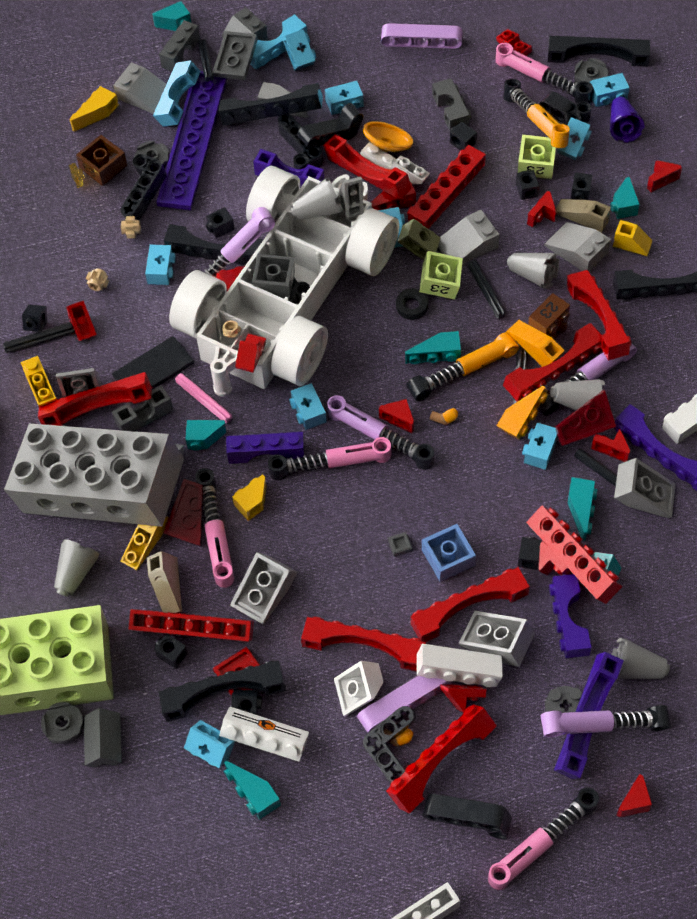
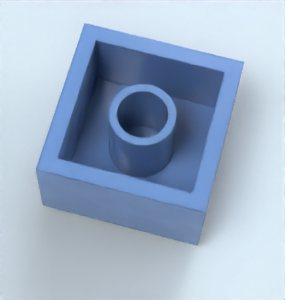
(448, 552)

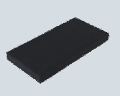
(159, 363)

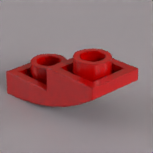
(513, 39)

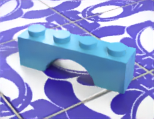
(268, 50)
(182, 77)

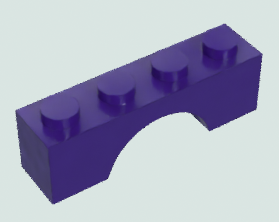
(265, 159)
(245, 447)
(575, 639)

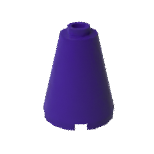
(625, 121)

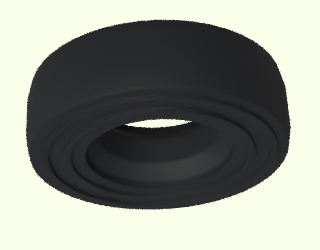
(412, 314)

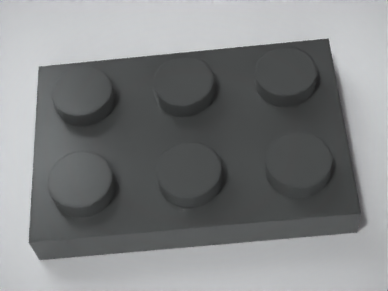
(235, 55)

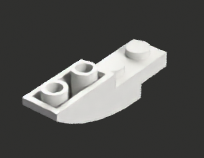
(416, 174)

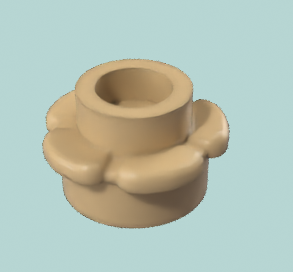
(231, 329)

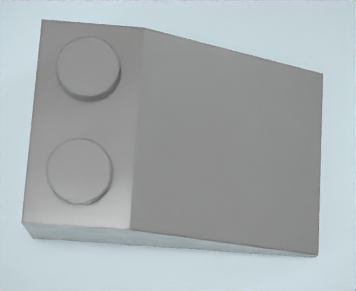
(139, 88)
(470, 238)
(579, 245)
(78, 381)
(644, 488)
(263, 587)
(498, 636)

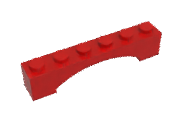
(391, 181)
(584, 288)
(525, 381)
(130, 389)
(508, 586)
(322, 633)
(409, 787)

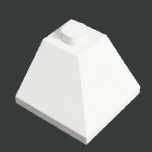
(358, 685)

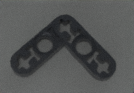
(383, 740)

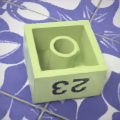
(537, 155)
(441, 275)

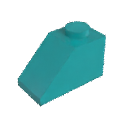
(171, 16)
(625, 200)
(203, 433)

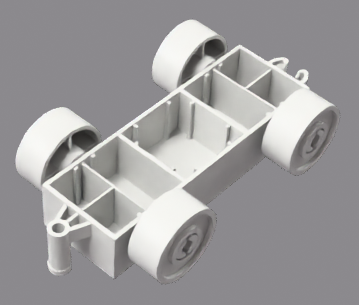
(321, 254)

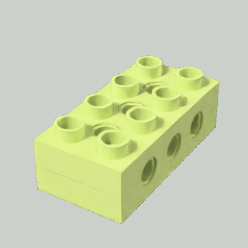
(45, 676)

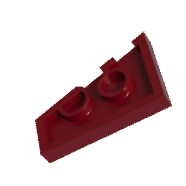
(588, 420)
(186, 515)

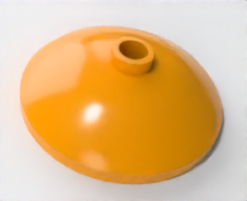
(387, 136)

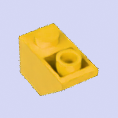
(632, 238)
(251, 498)

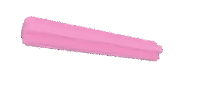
(203, 398)

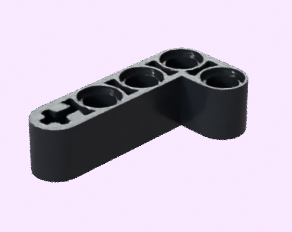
(345, 127)
(288, 129)
(150, 173)
(468, 813)

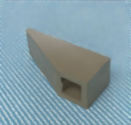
(585, 212)
(165, 581)

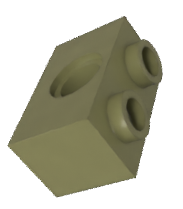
(418, 238)

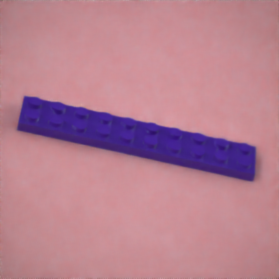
(191, 143)

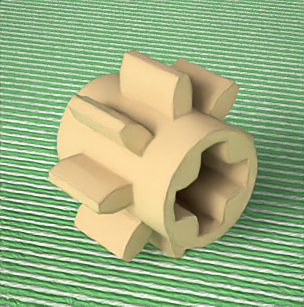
(130, 227)
(97, 279)

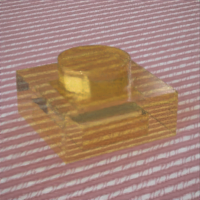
(77, 175)

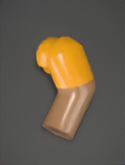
(445, 418)
(404, 738)

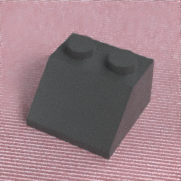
(247, 22)
(274, 274)

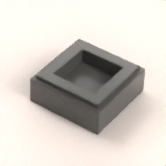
(399, 544)

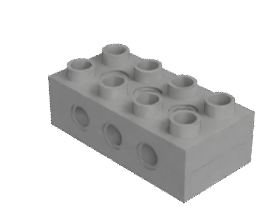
(95, 474)

